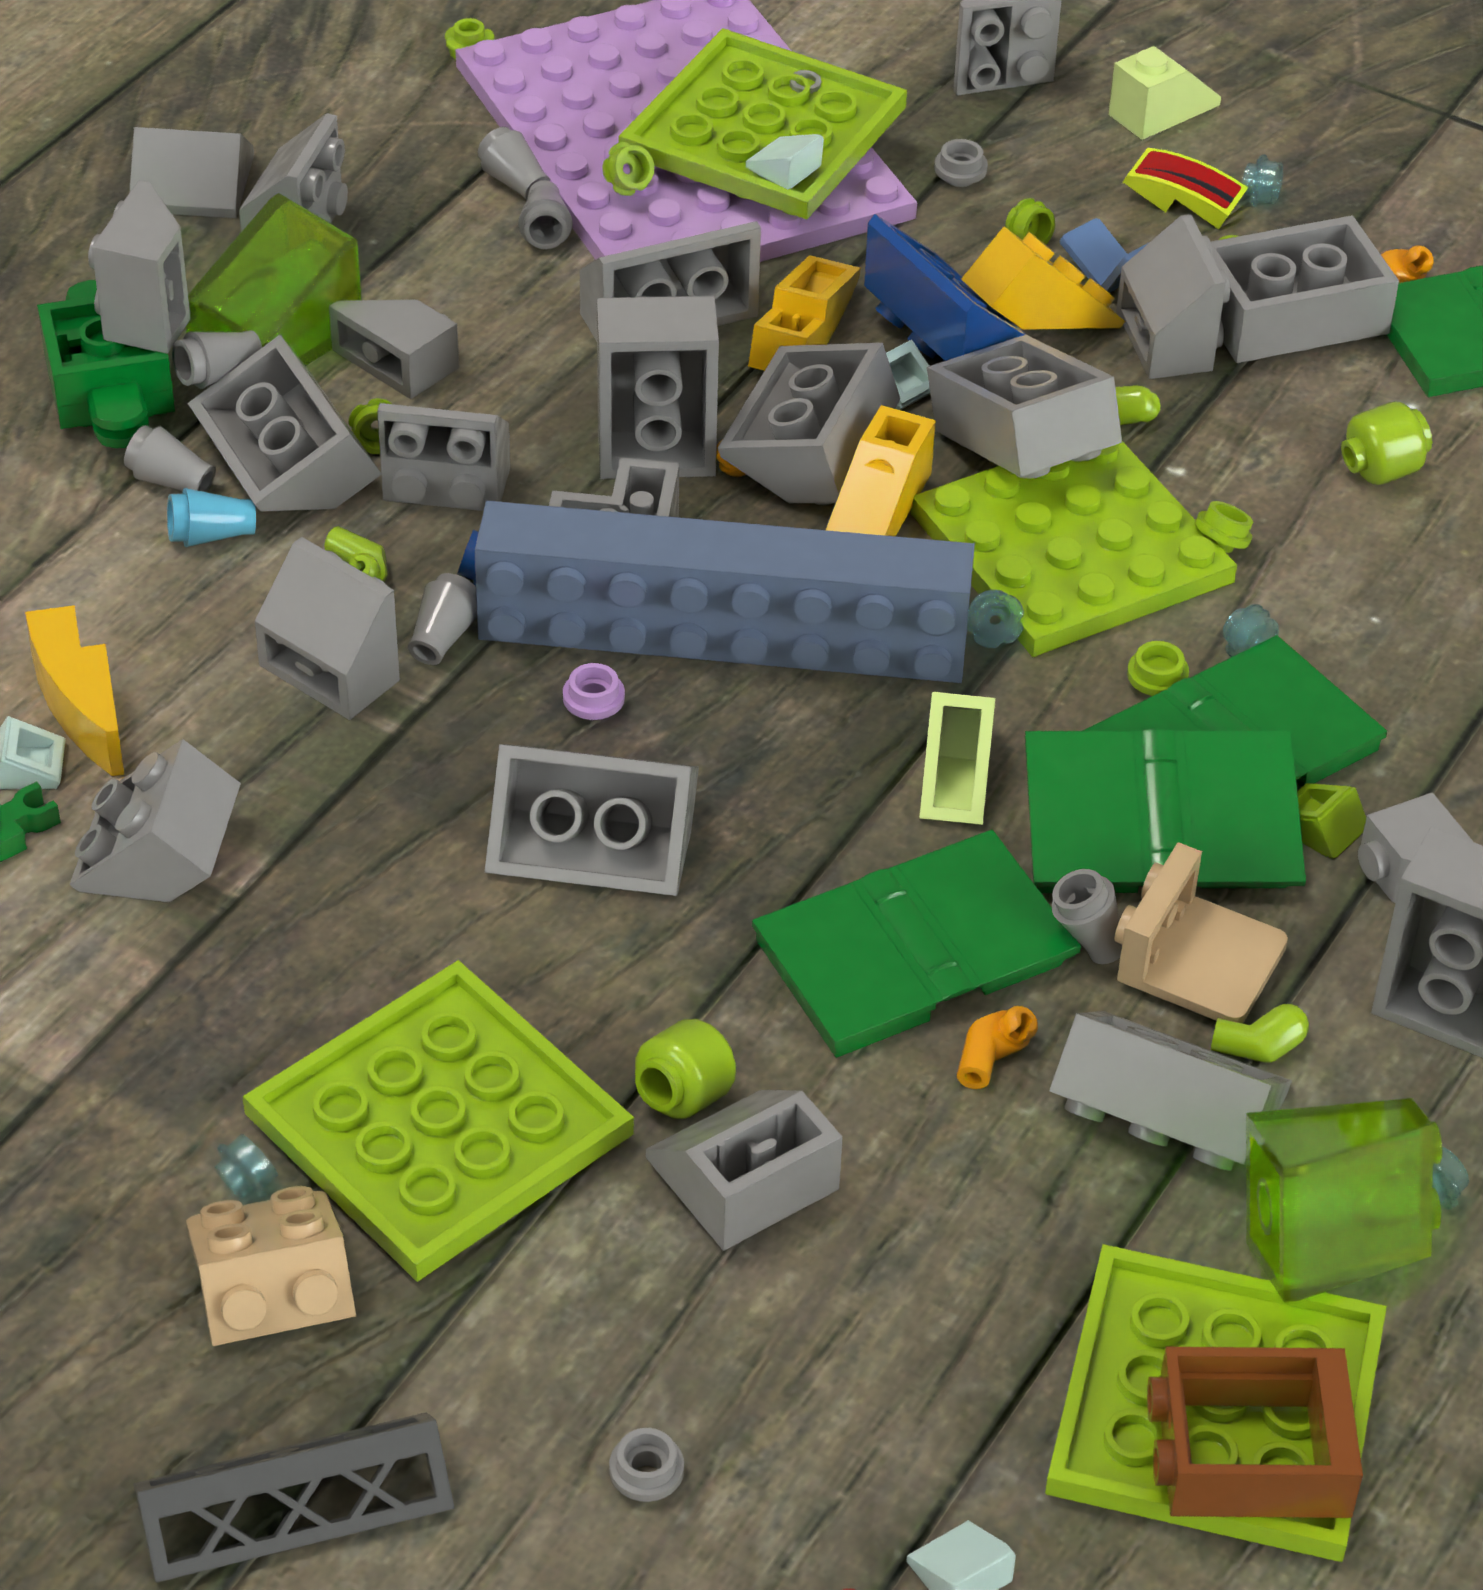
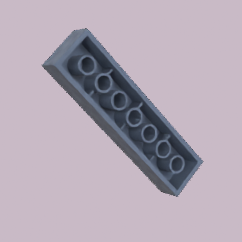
(723, 591)

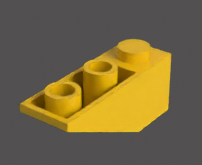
(1033, 291)
(885, 474)

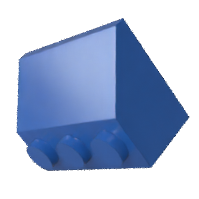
(928, 296)

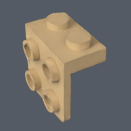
(1194, 948)
(270, 1265)

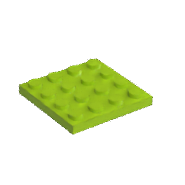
(740, 100)
(1078, 544)
(438, 1118)
(1161, 1302)

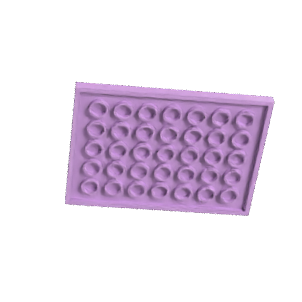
(589, 79)

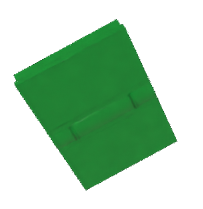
(1441, 330)
(1264, 691)
(1132, 795)
(913, 936)

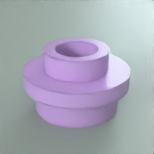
(593, 692)

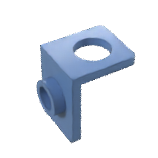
(1097, 253)

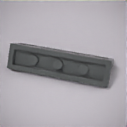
(287, 1467)

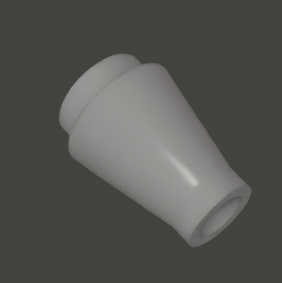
(510, 160)
(545, 217)
(209, 356)
(165, 461)
(443, 616)
(1089, 912)

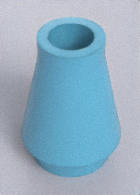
(208, 517)

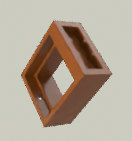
(1257, 1378)

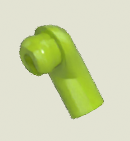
(1136, 404)
(358, 552)
(1265, 1038)

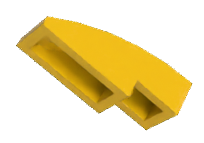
(804, 308)
(76, 685)

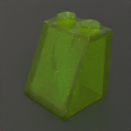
(279, 280)
(1340, 1192)

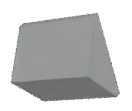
(193, 169)

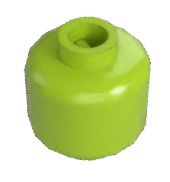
(1386, 442)
(684, 1068)

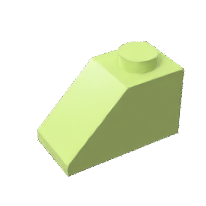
(1156, 93)
(957, 758)

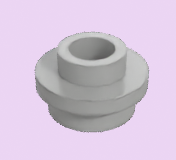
(961, 163)
(646, 1448)

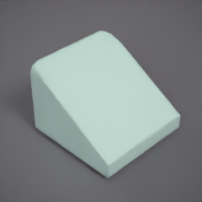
(788, 159)
(909, 373)
(29, 756)
(964, 1560)

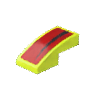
(1169, 176)

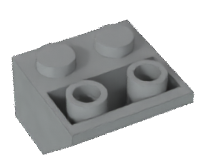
(1005, 44)
(304, 172)
(141, 273)
(1174, 301)
(442, 456)
(329, 630)
(157, 827)
(751, 1163)

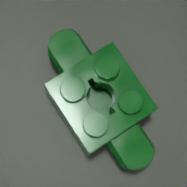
(97, 378)

